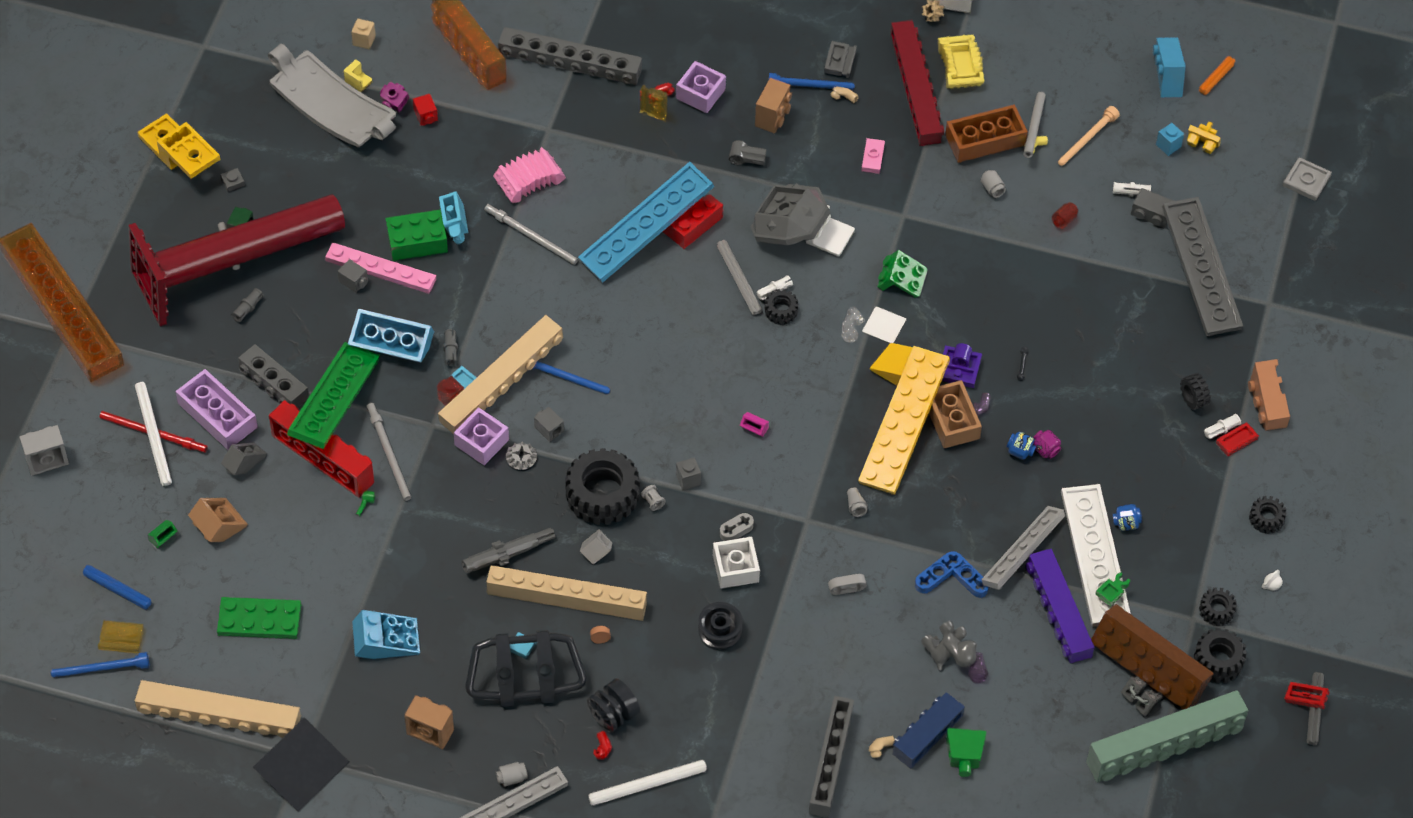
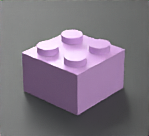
(700, 87)
(481, 436)

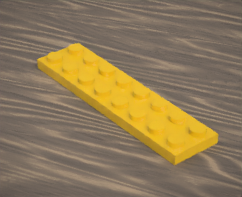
(904, 420)

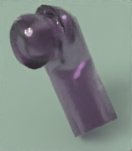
(983, 405)

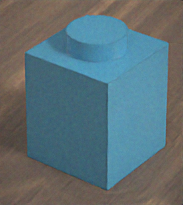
(1170, 139)

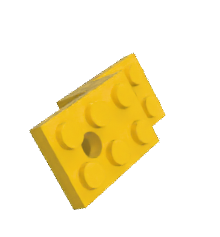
(178, 146)

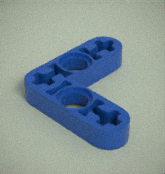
(953, 569)

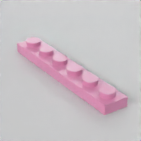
(382, 268)

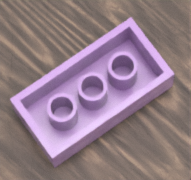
(216, 409)

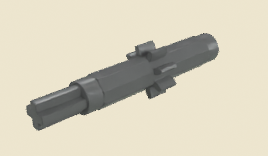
(501, 551)

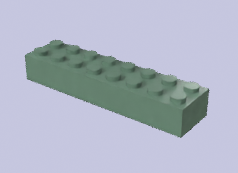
(1167, 736)

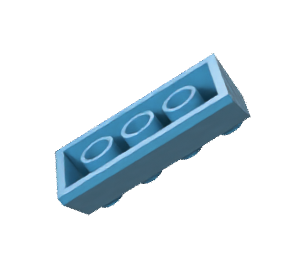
(391, 335)

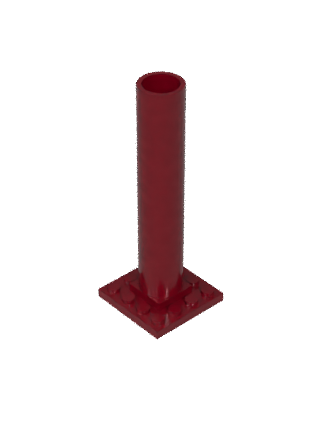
(227, 248)

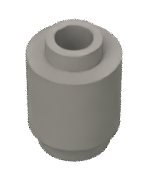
(993, 183)
(511, 774)

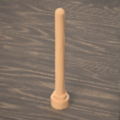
(1109, 115)

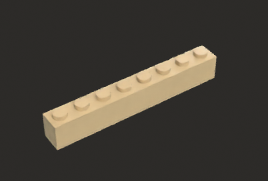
(502, 373)
(566, 593)
(216, 709)

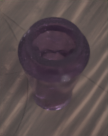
(978, 671)

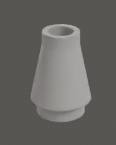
(857, 504)

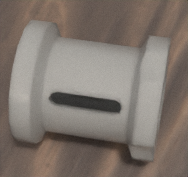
(652, 496)

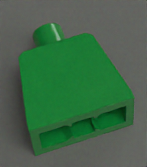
(965, 749)

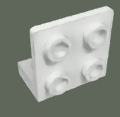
(832, 236)

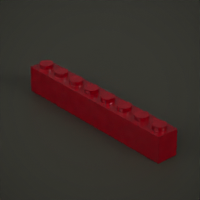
(916, 83)

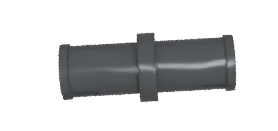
(247, 305)
(450, 347)

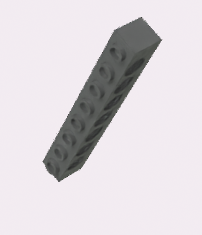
(570, 55)

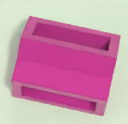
(764, 424)

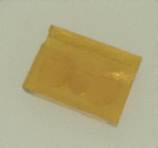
(653, 102)
(121, 636)

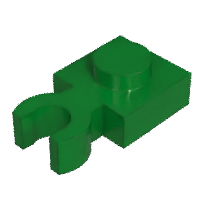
(1112, 591)

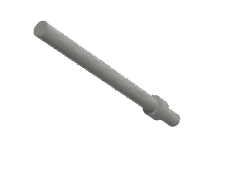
(502, 217)
(377, 422)

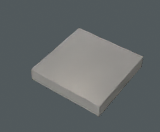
(1307, 179)

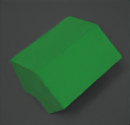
(152, 536)

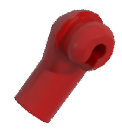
(667, 87)

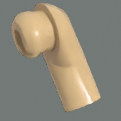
(847, 93)
(880, 743)

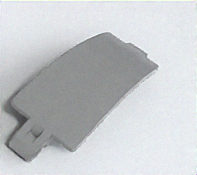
(328, 98)

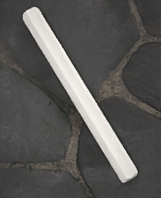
(153, 434)
(647, 782)

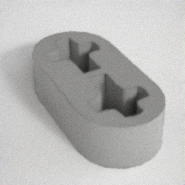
(736, 527)
(847, 584)

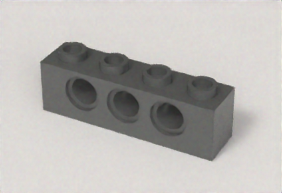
(254, 358)

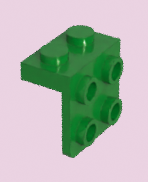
(902, 272)

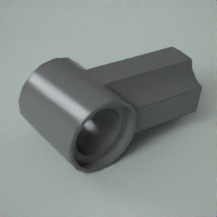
(741, 153)

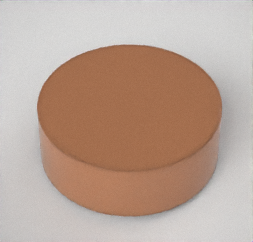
(600, 634)

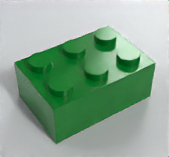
(416, 235)

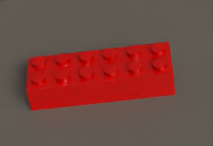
(337, 458)

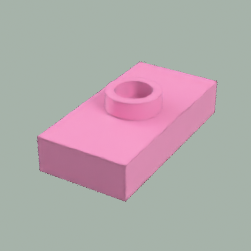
(873, 156)

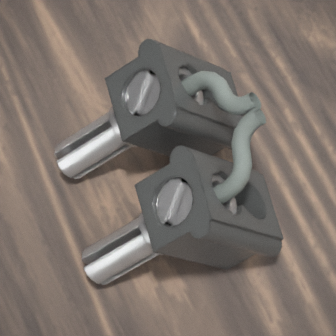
(1146, 701)

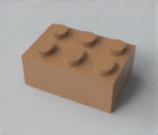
(954, 415)

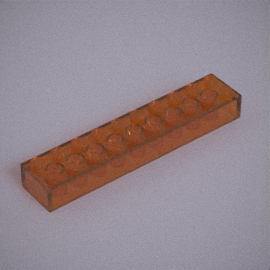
(61, 302)

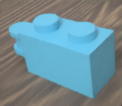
(454, 216)

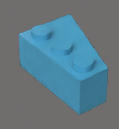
(1169, 66)

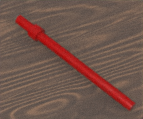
(188, 443)

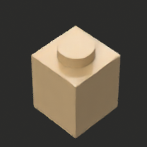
(363, 33)

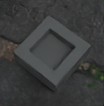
(232, 179)

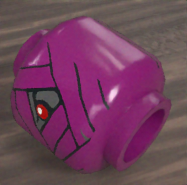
(1047, 444)

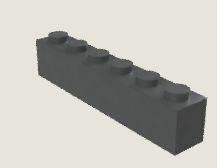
(831, 757)

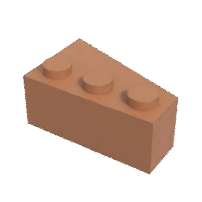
(1268, 395)

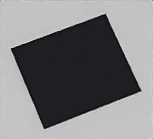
(300, 764)

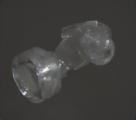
(853, 317)

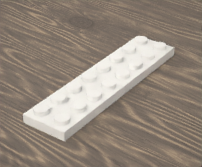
(1092, 546)

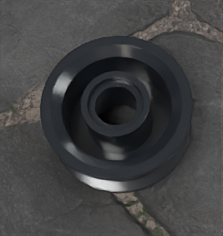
(717, 636)

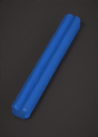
(117, 587)

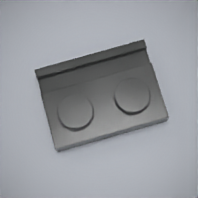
(840, 59)

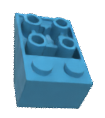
(384, 635)

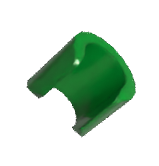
(368, 496)

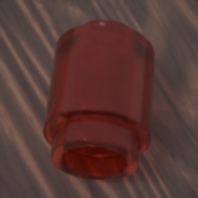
(1065, 215)

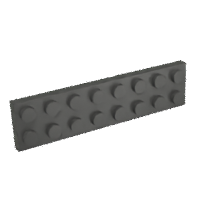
(1202, 266)

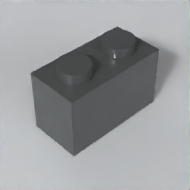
(1149, 207)

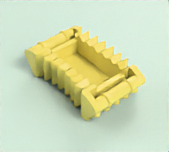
(961, 61)

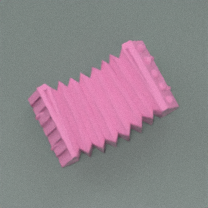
(528, 174)

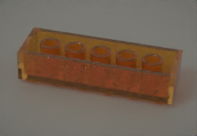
(470, 42)

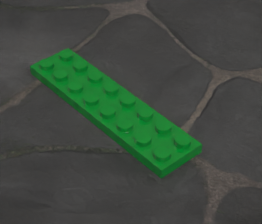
(333, 395)

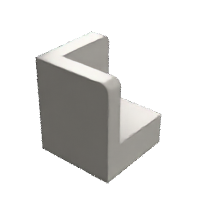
(596, 546)

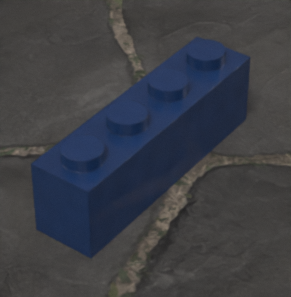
(927, 730)

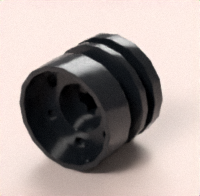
(613, 705)

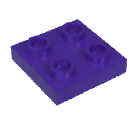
(962, 364)

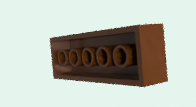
(1151, 657)

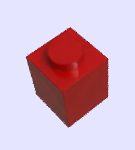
(425, 109)

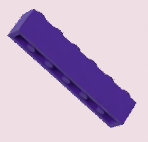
(1060, 606)

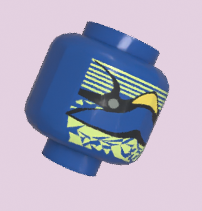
(1021, 445)
(1127, 517)

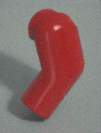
(604, 747)

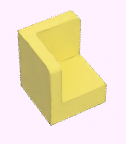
(355, 77)

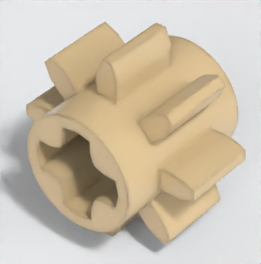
(928, 10)

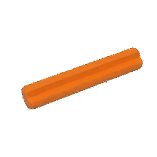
(1217, 75)

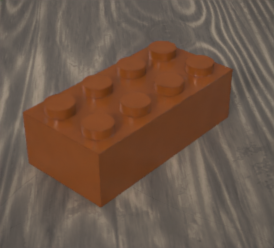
(986, 133)

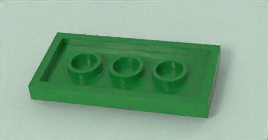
(259, 618)

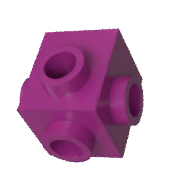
(394, 96)

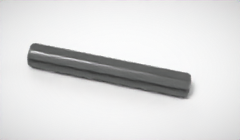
(1314, 713)

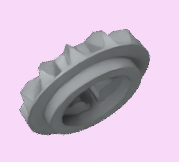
(529, 457)

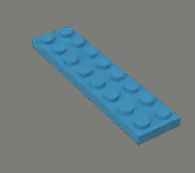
(646, 221)

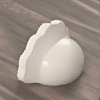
(1272, 581)

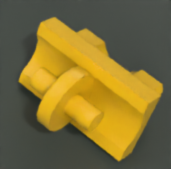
(1204, 134)

